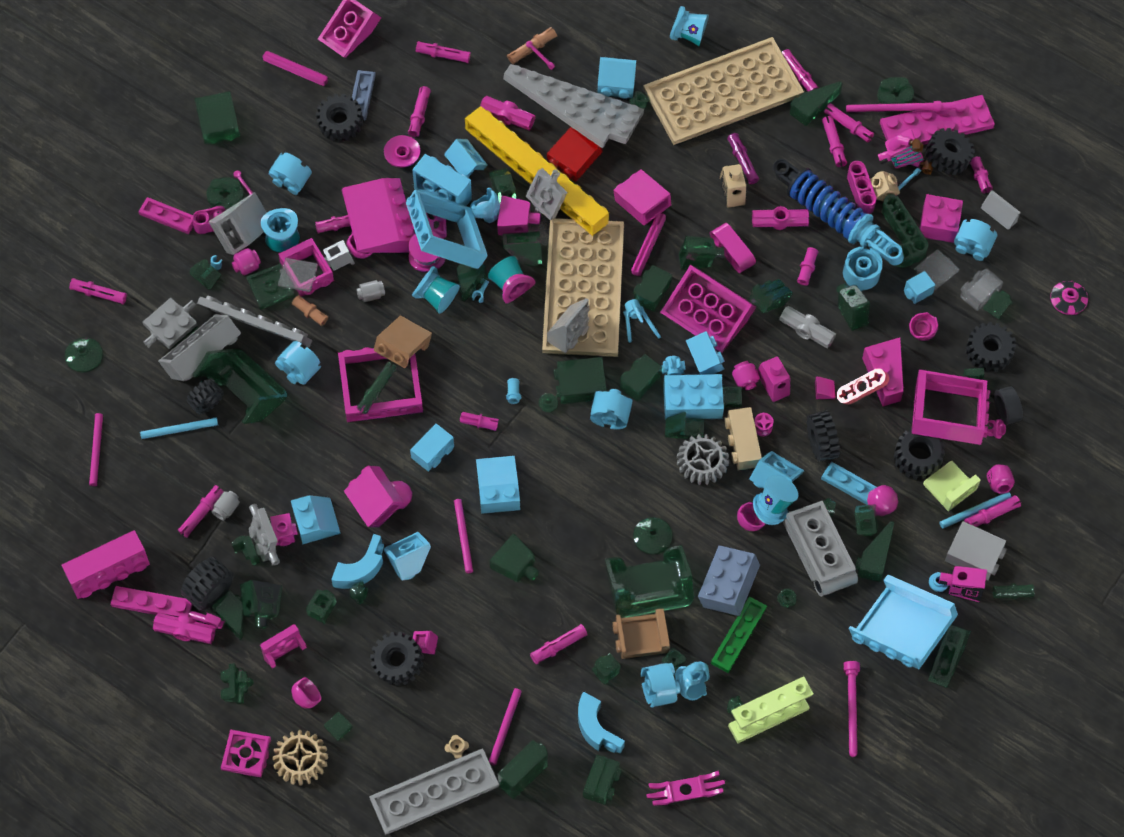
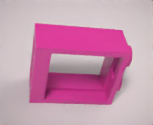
(303, 251)

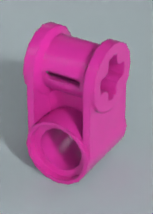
(205, 216)

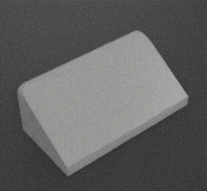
(1000, 210)

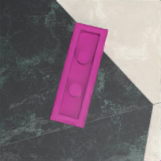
(167, 215)

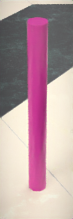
(96, 449)
(463, 536)
(505, 726)

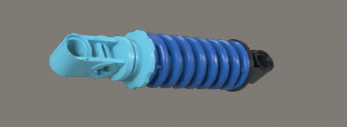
(836, 211)

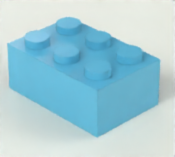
(441, 181)
(695, 394)

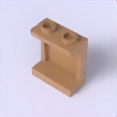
(402, 341)
(641, 635)

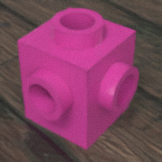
(283, 529)

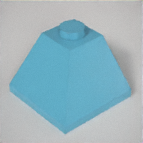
(772, 465)
(408, 555)

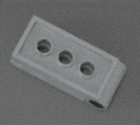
(826, 577)

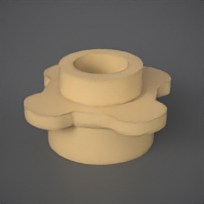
(456, 740)

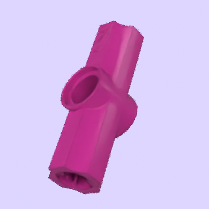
(508, 113)
(769, 218)
(184, 628)

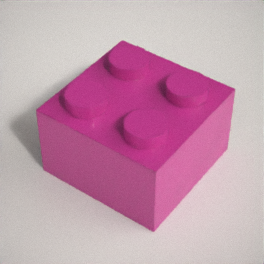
(940, 218)

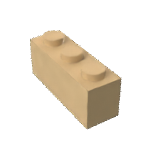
(743, 438)

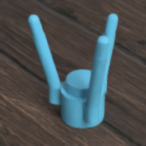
(635, 311)

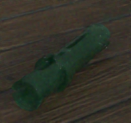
(372, 394)

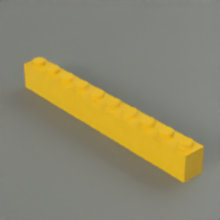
(527, 162)

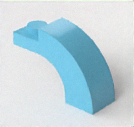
(364, 570)
(592, 730)

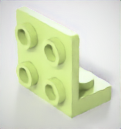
(951, 485)

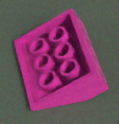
(379, 216)
(709, 306)

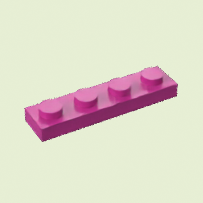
(150, 602)

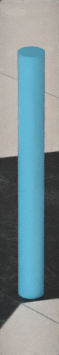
(179, 428)
(974, 510)

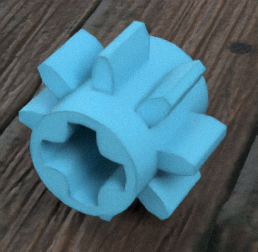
(673, 366)

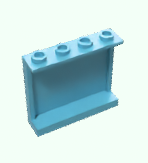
(905, 623)

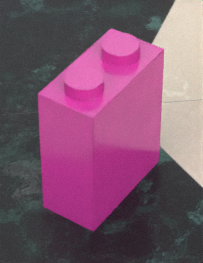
(642, 197)
(373, 496)

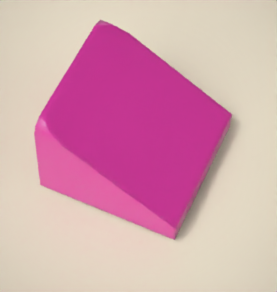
(824, 388)
(426, 640)

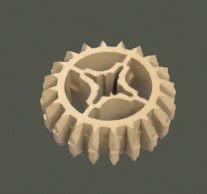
(292, 757)

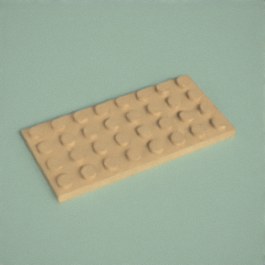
(723, 90)
(581, 269)

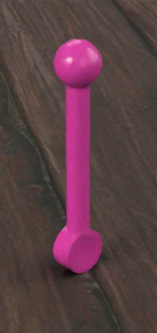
(529, 44)
(237, 174)

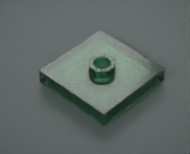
(266, 288)

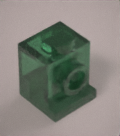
(864, 527)
(321, 598)
(606, 668)

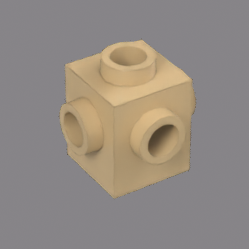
(884, 184)

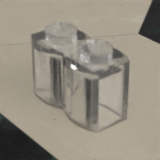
(981, 288)

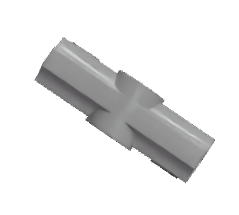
(807, 327)

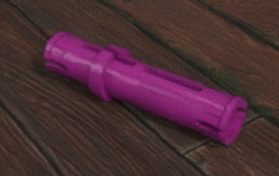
(740, 152)

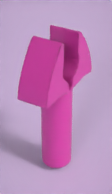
(208, 619)

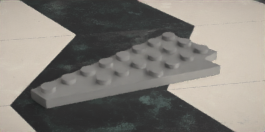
(584, 110)

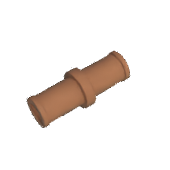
(310, 310)

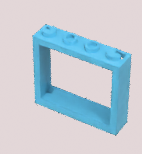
(471, 254)

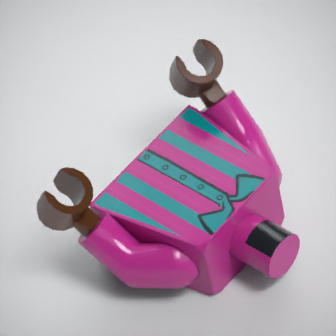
(904, 151)

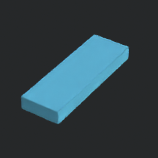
(847, 482)

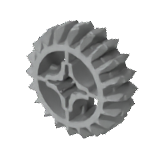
(713, 451)

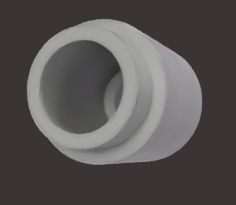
(370, 291)
(225, 505)

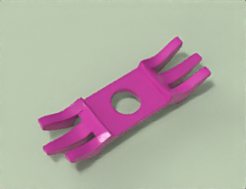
(697, 784)

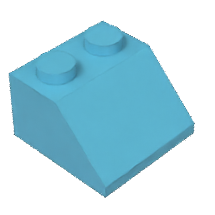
(616, 77)
(315, 518)

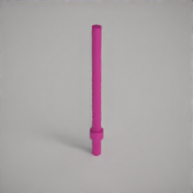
(937, 106)

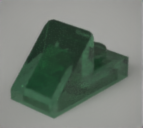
(682, 427)

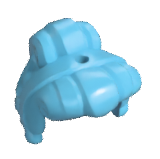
(486, 206)
(692, 680)

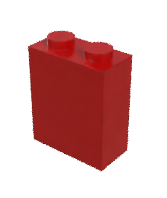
(573, 154)

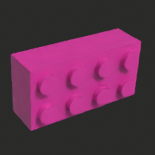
(106, 565)

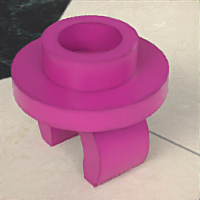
(998, 429)

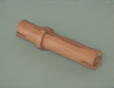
(538, 42)

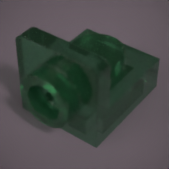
(998, 304)
(245, 543)

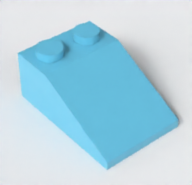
(498, 484)

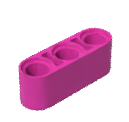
(858, 180)
(734, 248)

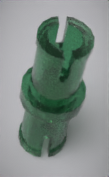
(1013, 591)

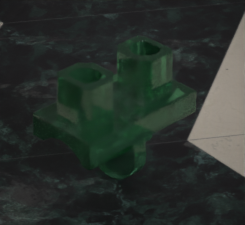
(238, 684)

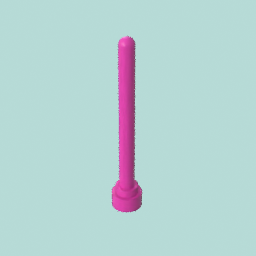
(851, 669)

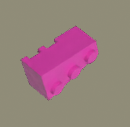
(888, 358)

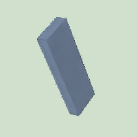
(363, 90)

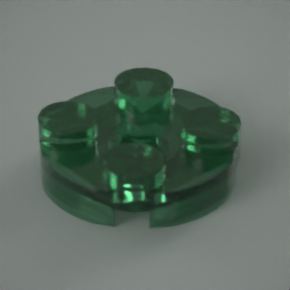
(892, 85)
(223, 185)

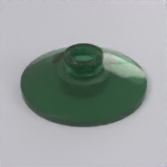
(85, 361)
(652, 543)

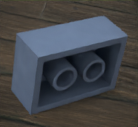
(729, 580)

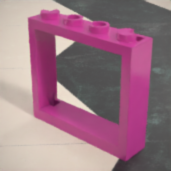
(954, 385)
(381, 409)

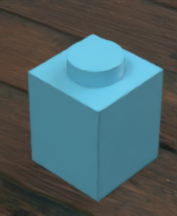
(919, 287)

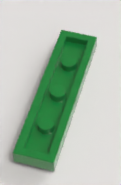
(738, 635)

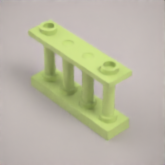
(770, 709)

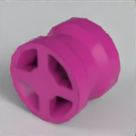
(767, 423)

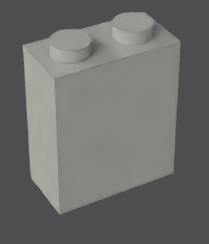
(976, 549)

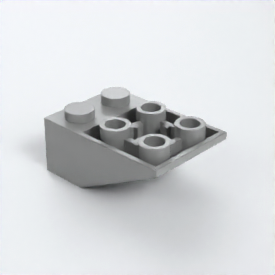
(239, 224)
(570, 326)

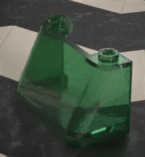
(650, 585)

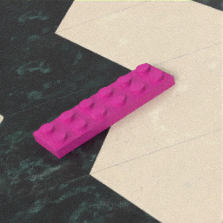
(969, 117)

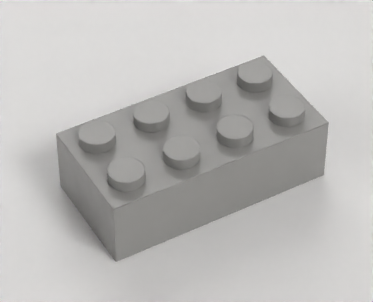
(187, 355)

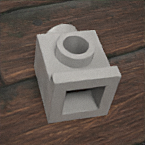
(337, 255)

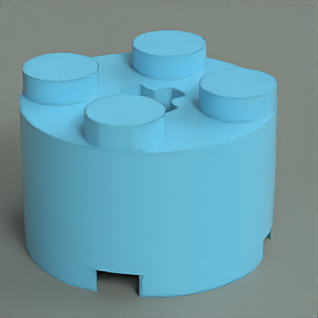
(289, 173)
(975, 239)
(862, 268)
(298, 363)
(611, 409)
(660, 684)

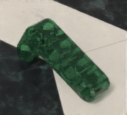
(893, 210)

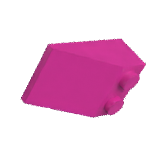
(349, 27)

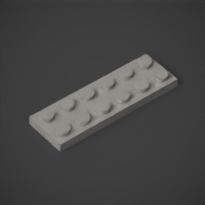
(249, 318)
(434, 791)

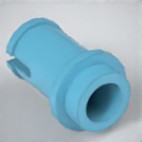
(513, 391)

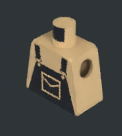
(731, 180)

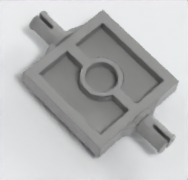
(546, 193)
(169, 323)
(263, 535)

